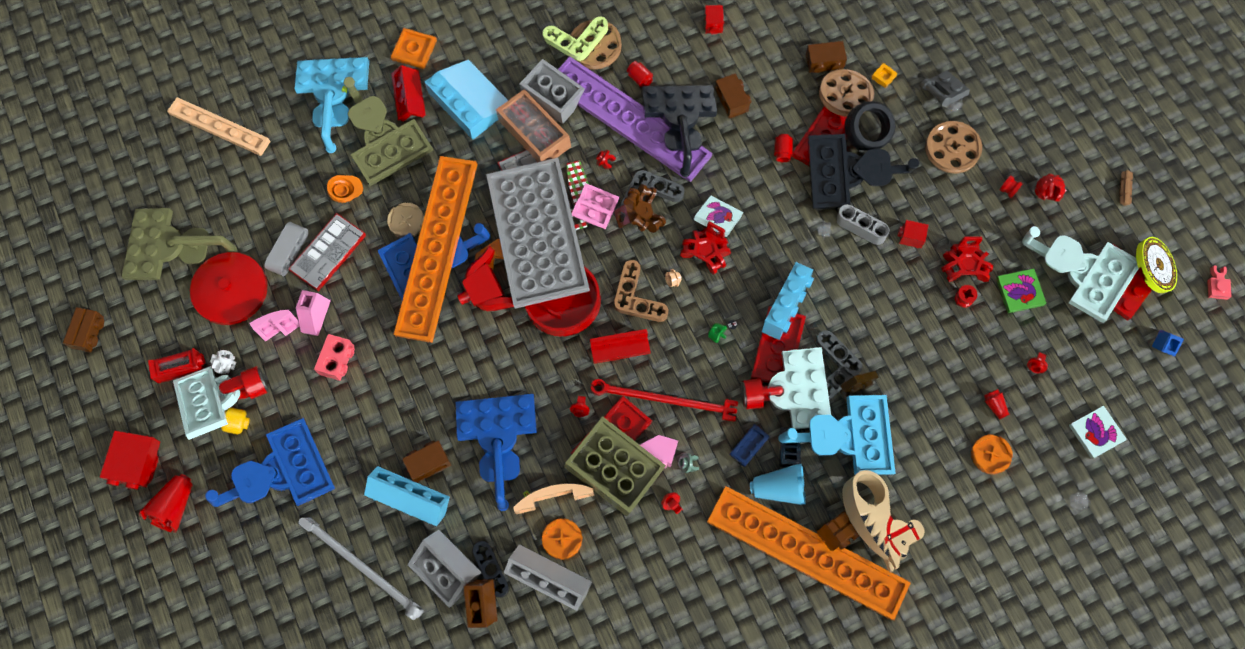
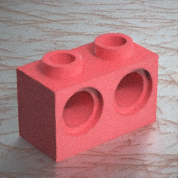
(329, 356)

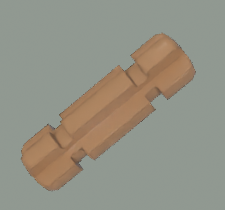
(1126, 188)

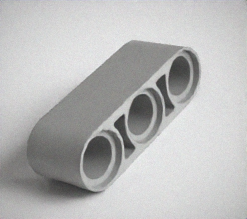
(858, 216)
(286, 248)

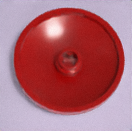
(228, 288)

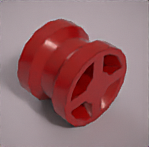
(1011, 186)
(962, 299)

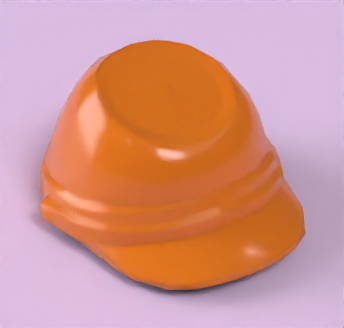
(344, 188)

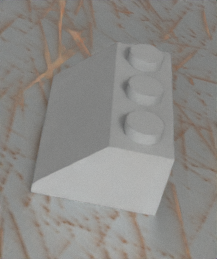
(552, 90)
(443, 567)

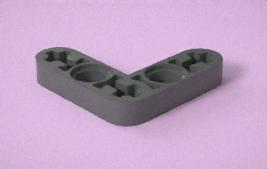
(650, 180)
(843, 369)

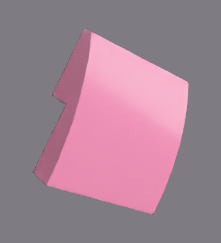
(595, 206)
(274, 322)

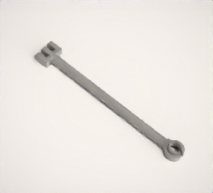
(412, 609)

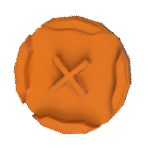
(991, 454)
(562, 539)

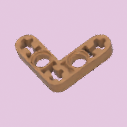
(632, 302)

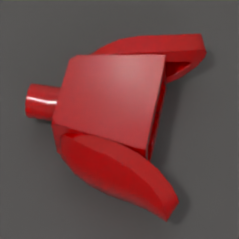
(483, 286)

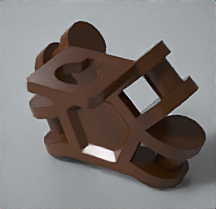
(640, 211)

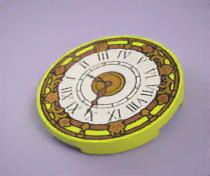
(1156, 265)

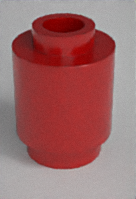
(640, 74)
(783, 148)

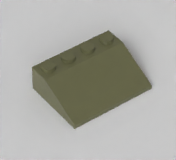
(614, 466)

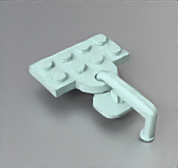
(1103, 275)

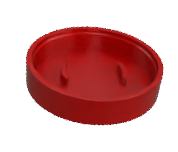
(567, 314)

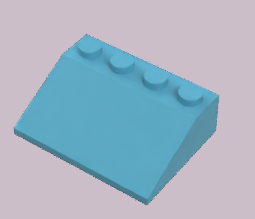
(466, 97)

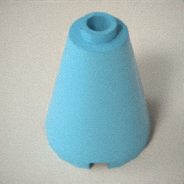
(781, 485)

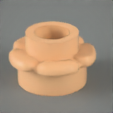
(673, 278)

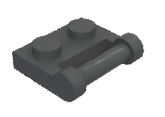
(948, 85)

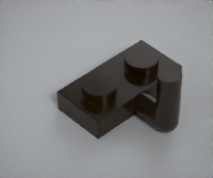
(858, 382)

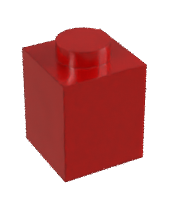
(714, 19)
(913, 234)

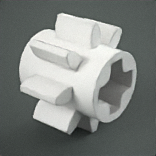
(223, 362)

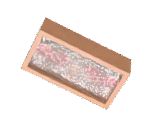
(533, 127)

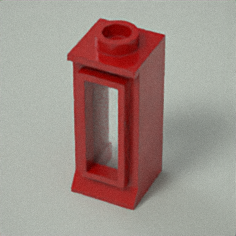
(176, 366)

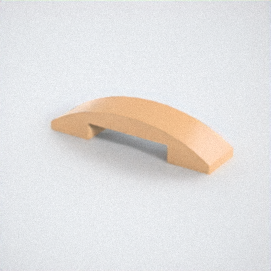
(527, 503)

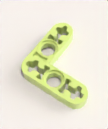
(576, 44)

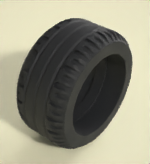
(887, 125)

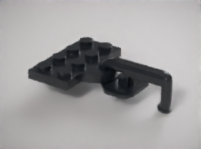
(680, 111)
(833, 172)

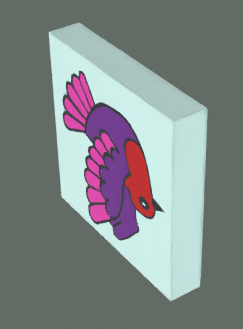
(719, 214)
(1097, 432)

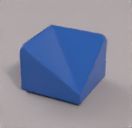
(1167, 342)

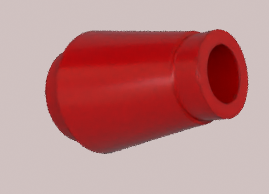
(996, 402)

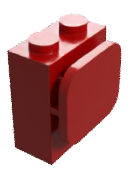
(130, 460)

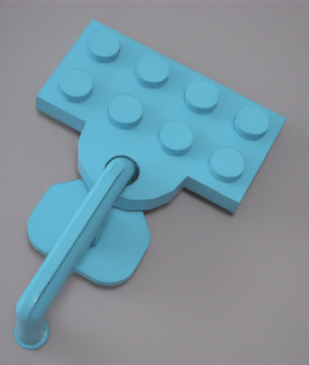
(325, 81)
(860, 434)

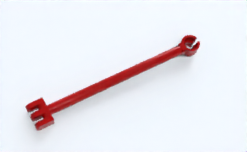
(725, 409)

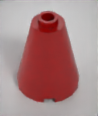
(168, 504)

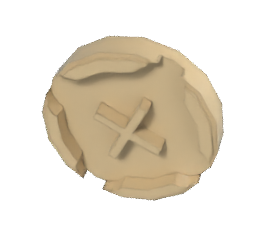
(405, 219)

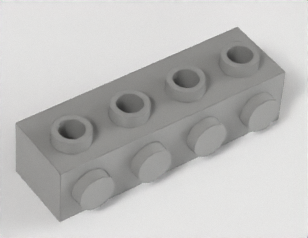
(547, 577)

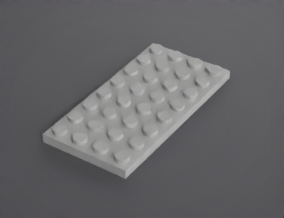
(537, 233)

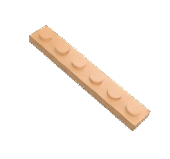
(219, 126)

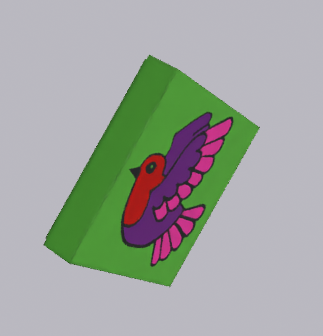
(1021, 290)

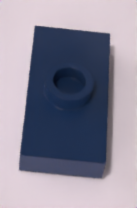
(749, 445)

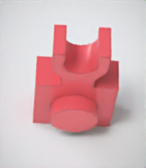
(1219, 286)

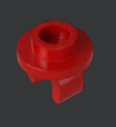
(602, 159)
(1038, 364)
(580, 408)
(671, 501)

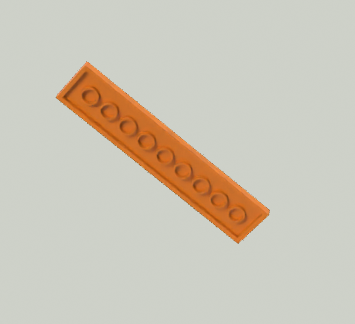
(435, 249)
(808, 553)

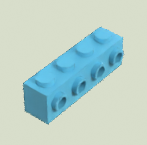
(787, 301)
(406, 496)

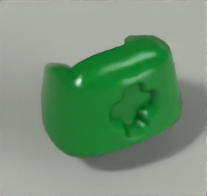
(716, 332)

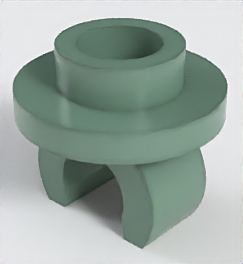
(685, 463)

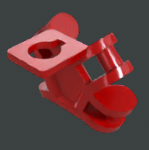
(706, 246)
(969, 261)

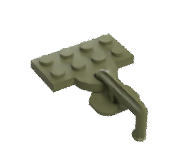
(386, 148)
(157, 242)

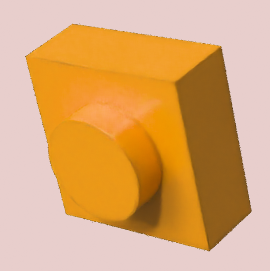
(884, 75)

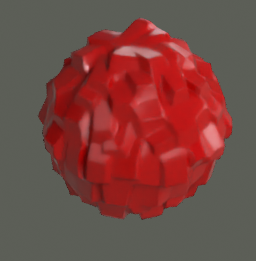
(1050, 187)

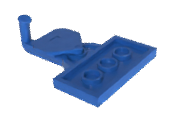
(400, 254)
(493, 423)
(297, 468)

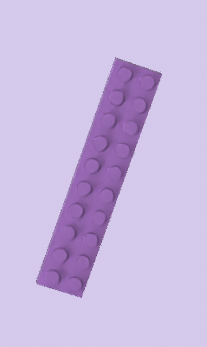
(628, 118)

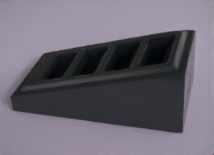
(789, 462)

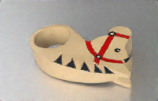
(874, 522)

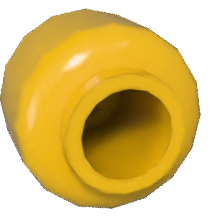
(236, 421)

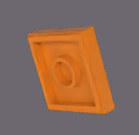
(413, 48)

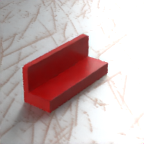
(408, 93)
(620, 346)

